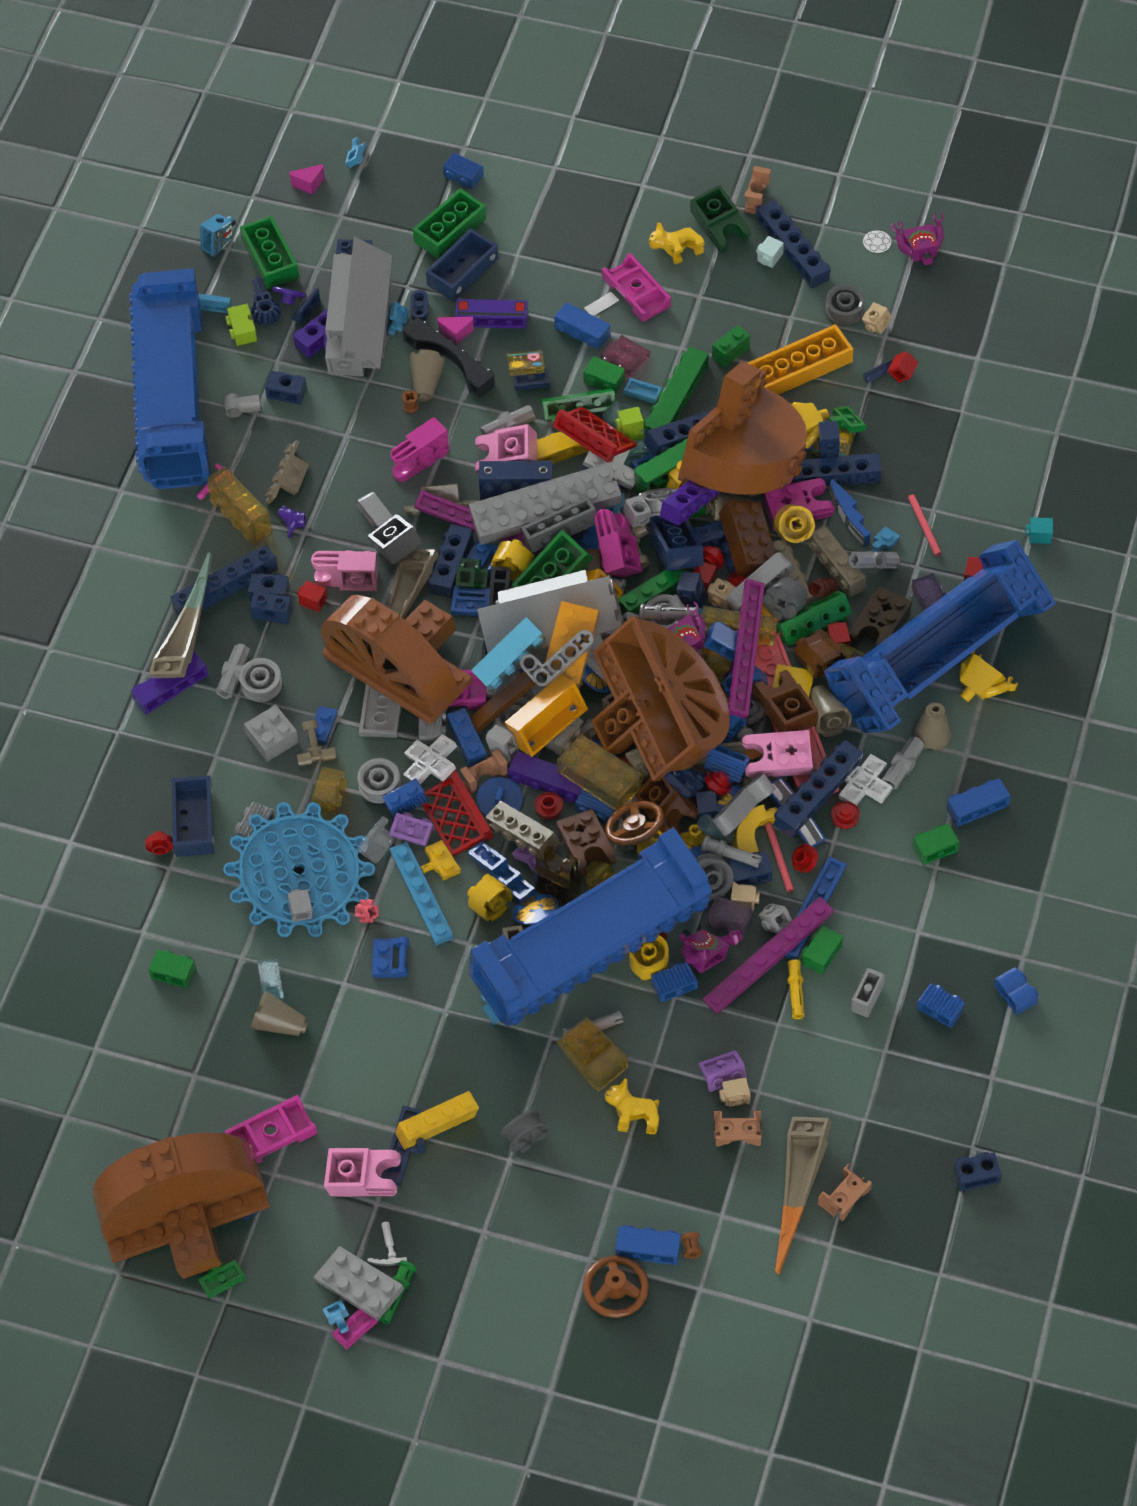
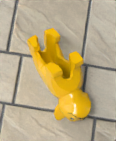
(676, 241)
(632, 1108)

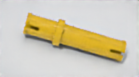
(795, 981)

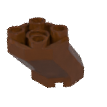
(818, 652)

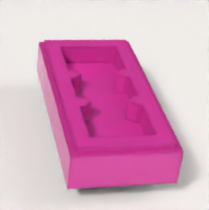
(358, 1325)

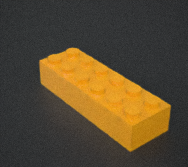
(805, 359)

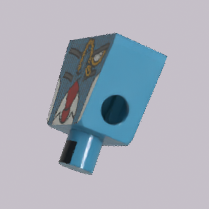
(216, 233)

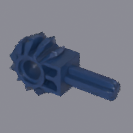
(264, 309)

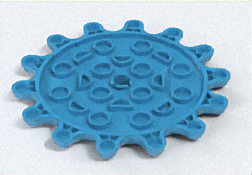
(292, 842)

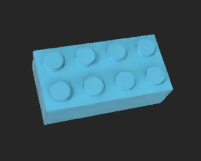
(508, 653)

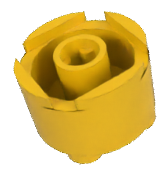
(803, 518)
(512, 555)
(489, 898)
(650, 958)

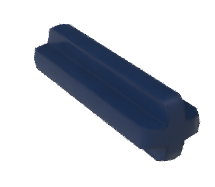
(877, 372)

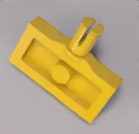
(440, 861)

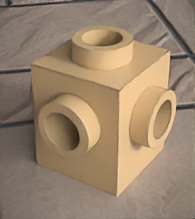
(876, 318)
(718, 593)

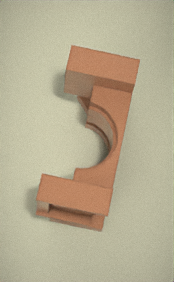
(758, 183)
(492, 766)
(737, 1129)
(845, 1194)

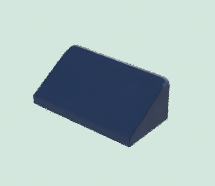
(307, 306)

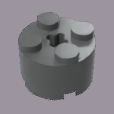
(785, 598)

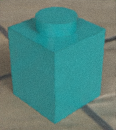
(1040, 530)

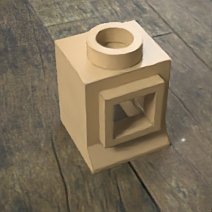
(745, 895)
(735, 1092)

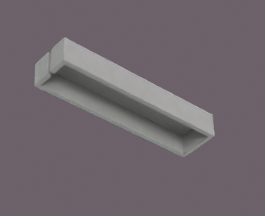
(508, 512)

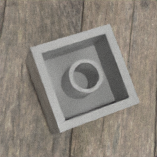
(271, 733)

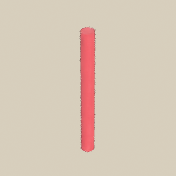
(923, 522)
(779, 858)

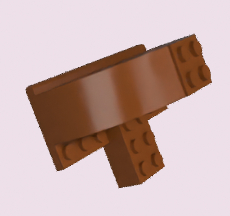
(748, 440)
(406, 643)
(662, 698)
(177, 1195)

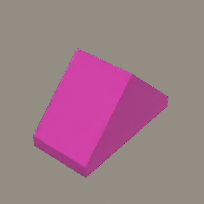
(307, 178)
(455, 327)

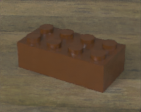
(746, 535)

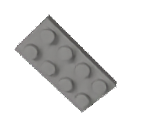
(379, 714)
(358, 1283)

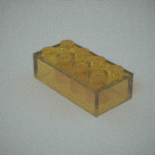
(239, 506)
(599, 772)

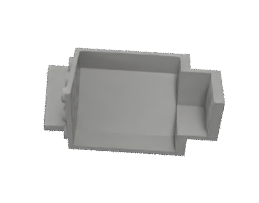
(358, 309)
(541, 606)

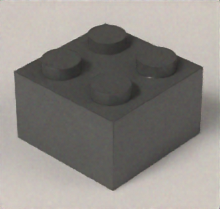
(395, 539)

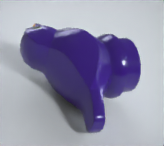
(292, 519)

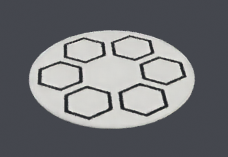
(877, 241)

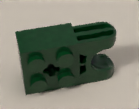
(718, 216)

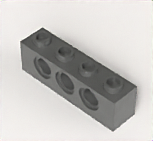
(569, 519)

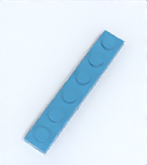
(421, 893)

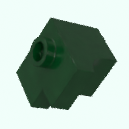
(471, 574)

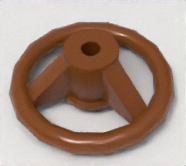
(635, 826)
(615, 1286)

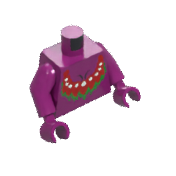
(921, 241)
(691, 629)
(705, 949)

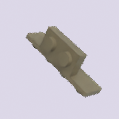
(290, 474)
(445, 491)

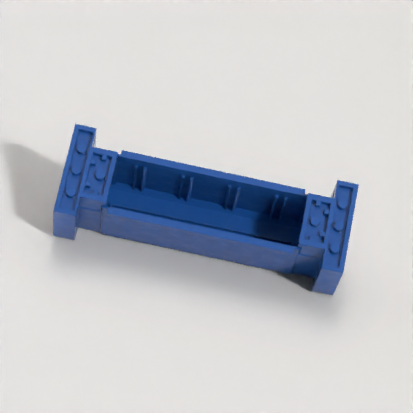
(165, 380)
(939, 637)
(591, 931)

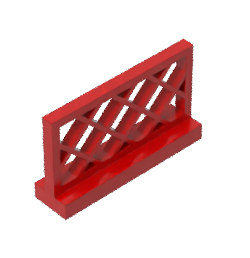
(585, 433)
(471, 810)

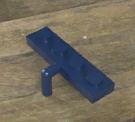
(397, 1173)

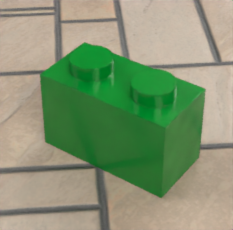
(731, 346)
(603, 374)
(935, 844)
(822, 949)
(172, 968)

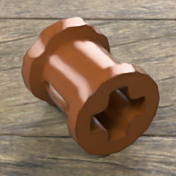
(410, 402)
(691, 1251)

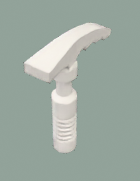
(392, 1261)

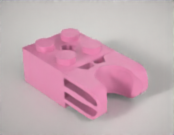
(509, 444)
(346, 570)
(776, 755)
(359, 1172)

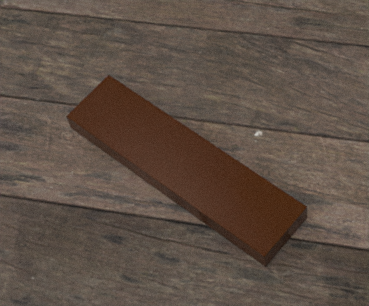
(502, 701)

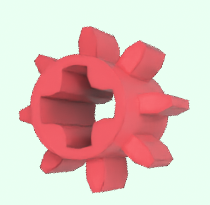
(366, 911)

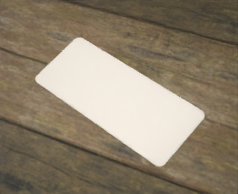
(601, 304)

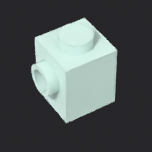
(769, 251)

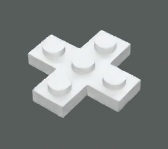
(623, 474)
(430, 759)
(866, 781)

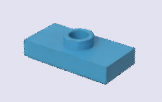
(214, 303)
(642, 390)

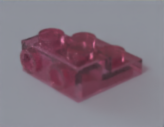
(625, 354)

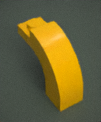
(745, 832)

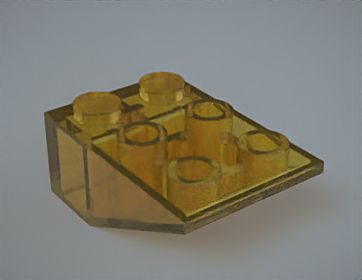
(593, 1054)

